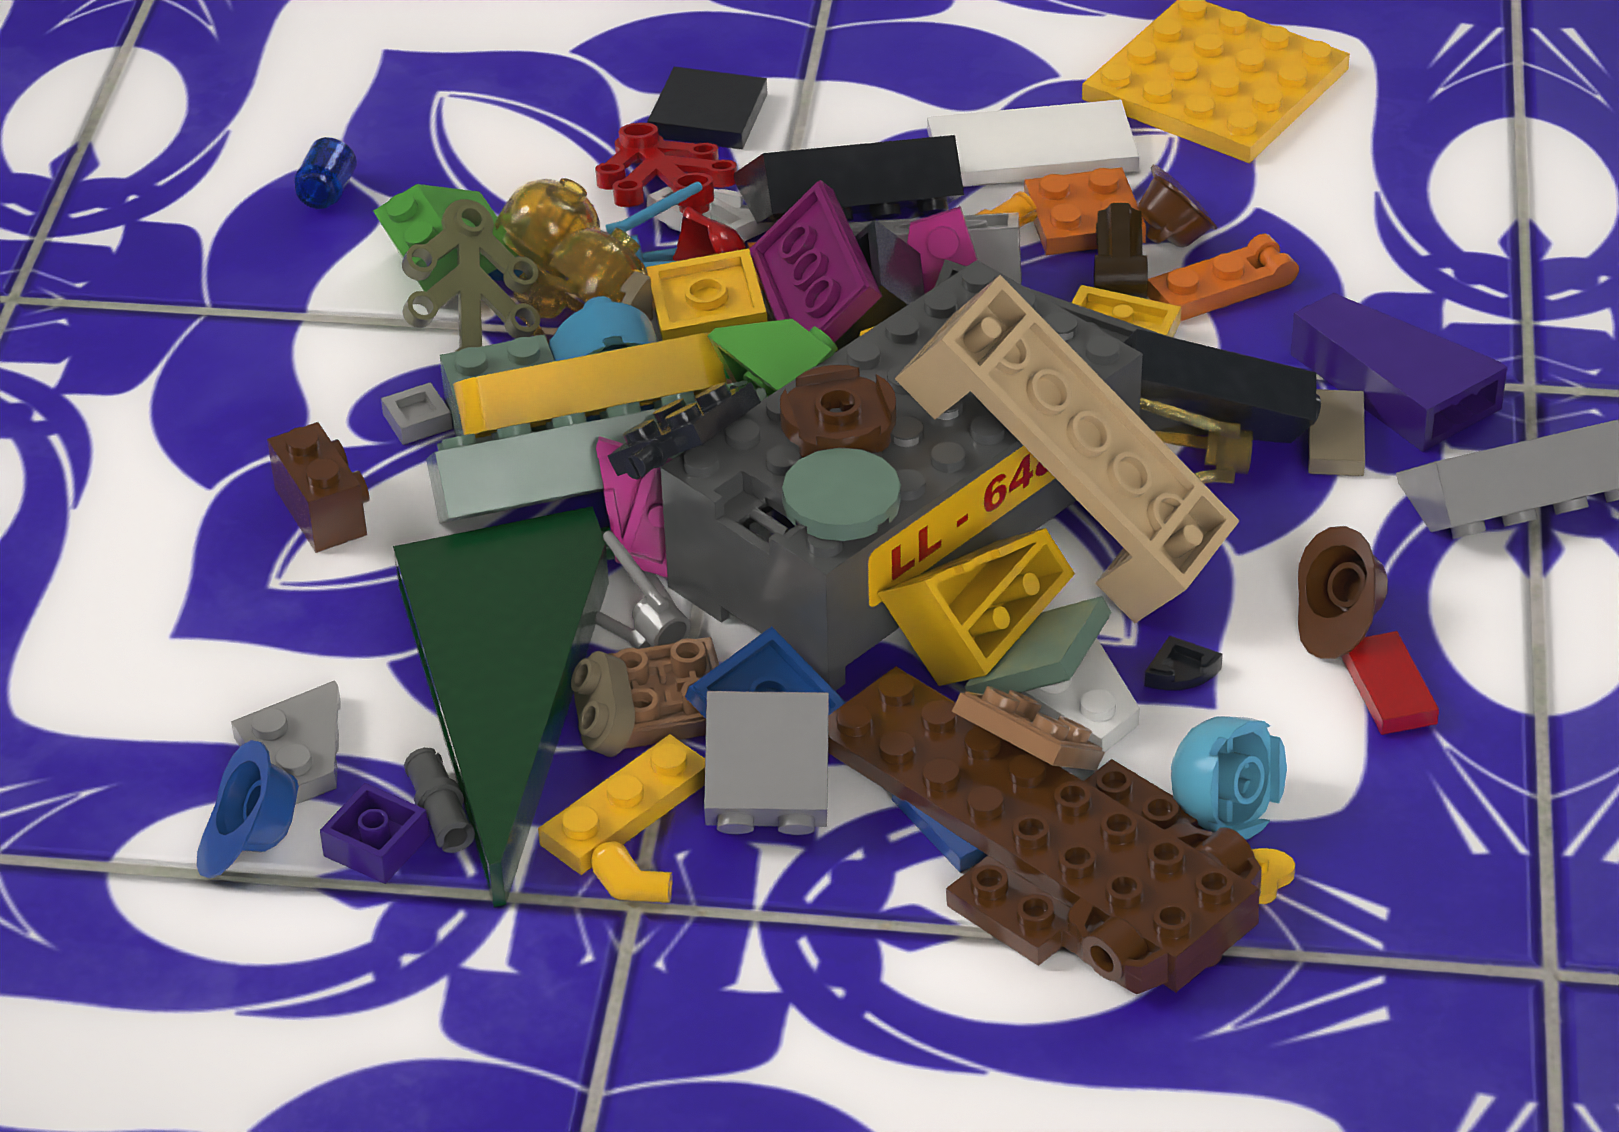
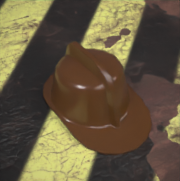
(1172, 211)
(1338, 591)

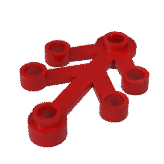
(668, 161)

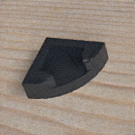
(1182, 666)

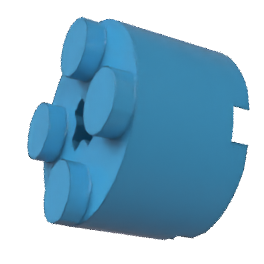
(602, 328)

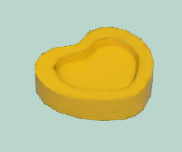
(1276, 872)

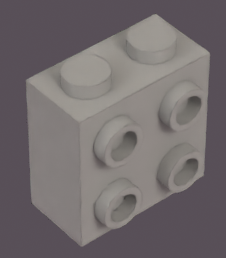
(766, 761)

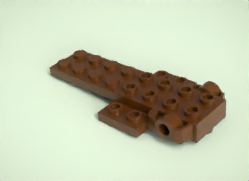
(1069, 860)

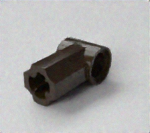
(1120, 255)

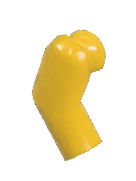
(625, 880)

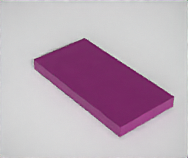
(815, 266)

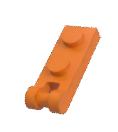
(1225, 278)

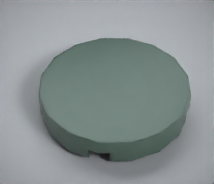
(841, 493)

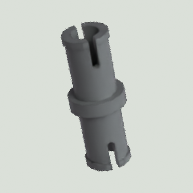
(440, 798)

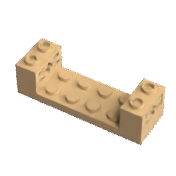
(1081, 437)

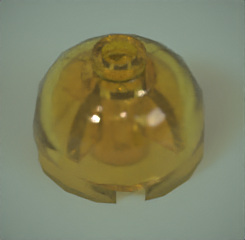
(544, 214)
(595, 262)

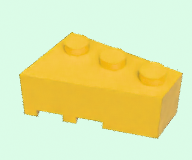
(979, 604)

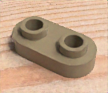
(603, 703)

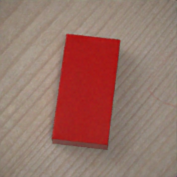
(1391, 684)

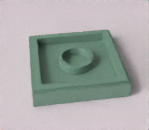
(1047, 649)

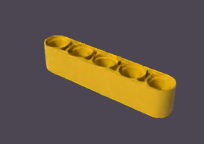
(587, 384)

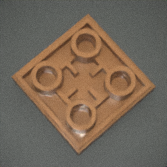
(659, 686)
(1020, 723)

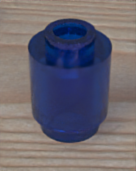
(324, 172)

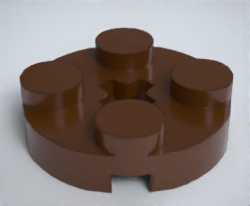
(865, 417)

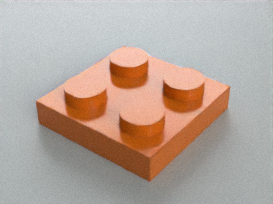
(1070, 205)

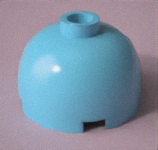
(1229, 773)

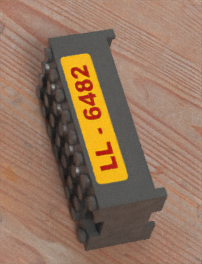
(958, 477)

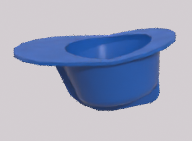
(250, 809)

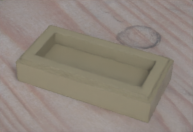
(1338, 435)

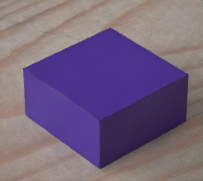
(374, 833)

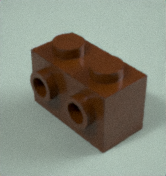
(318, 486)

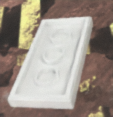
(1039, 141)

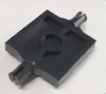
(681, 428)

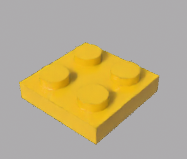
(706, 294)

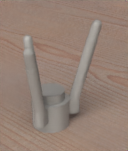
(654, 616)

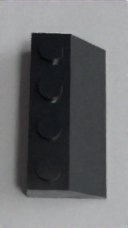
(863, 176)

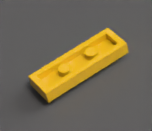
(624, 803)

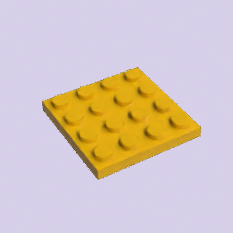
(1217, 77)

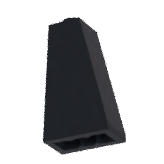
(1225, 386)

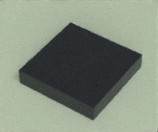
(708, 107)

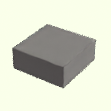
(416, 413)

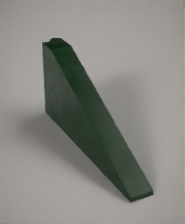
(498, 638)

